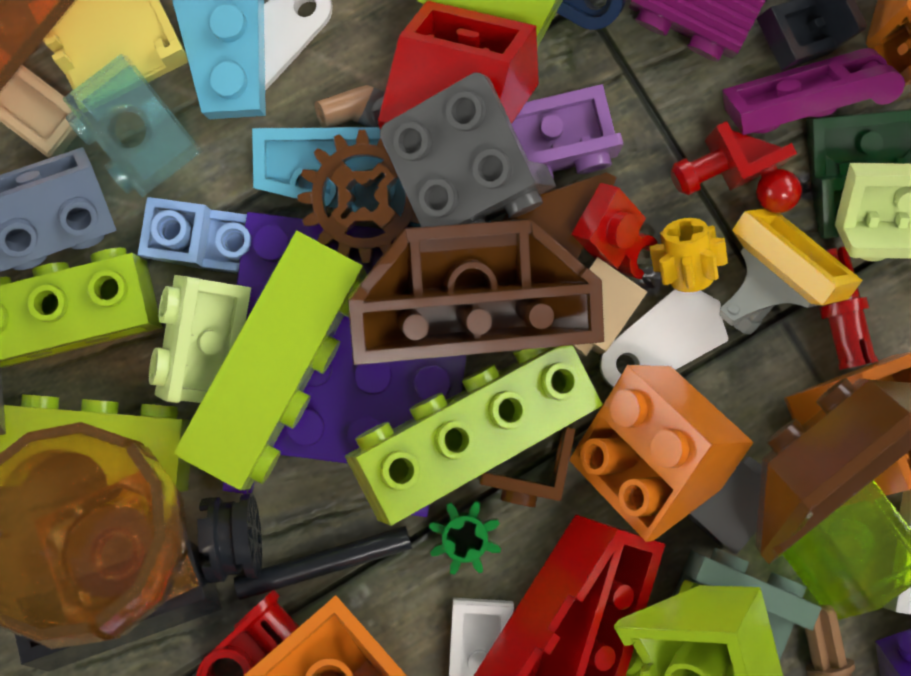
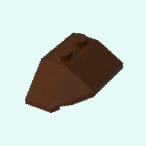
(473, 294)
(829, 458)

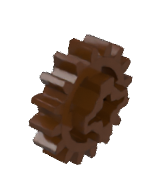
(337, 224)

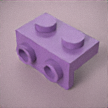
(569, 131)

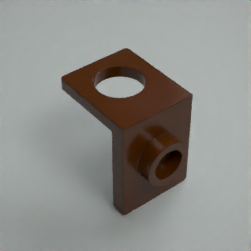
(526, 492)

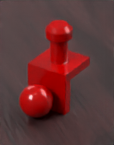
(741, 161)

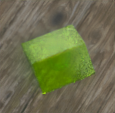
(856, 555)

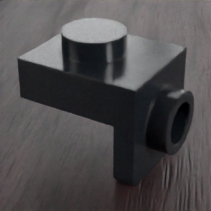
(809, 28)

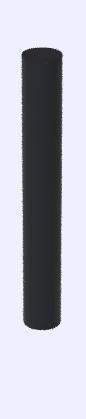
(324, 562)

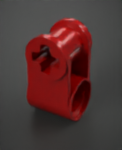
(253, 636)

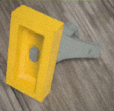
(782, 269)

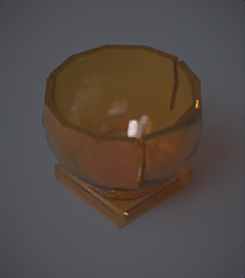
(87, 536)

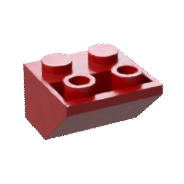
(452, 43)

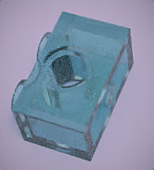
(121, 90)

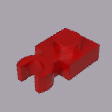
(611, 230)

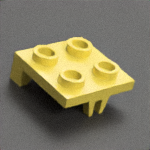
(103, 29)

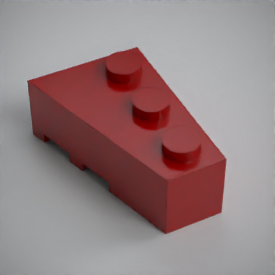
(574, 603)

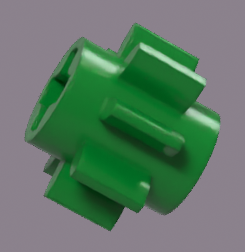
(472, 551)

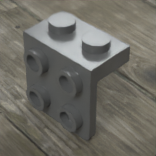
(463, 157)

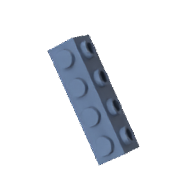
(50, 210)

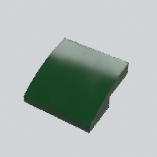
(851, 139)

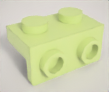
(876, 211)
(199, 332)

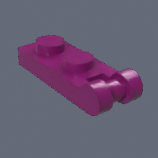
(812, 91)

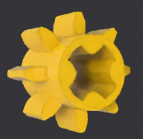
(689, 255)

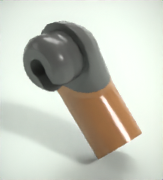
(355, 105)

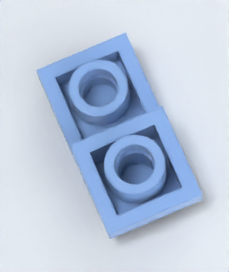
(193, 235)

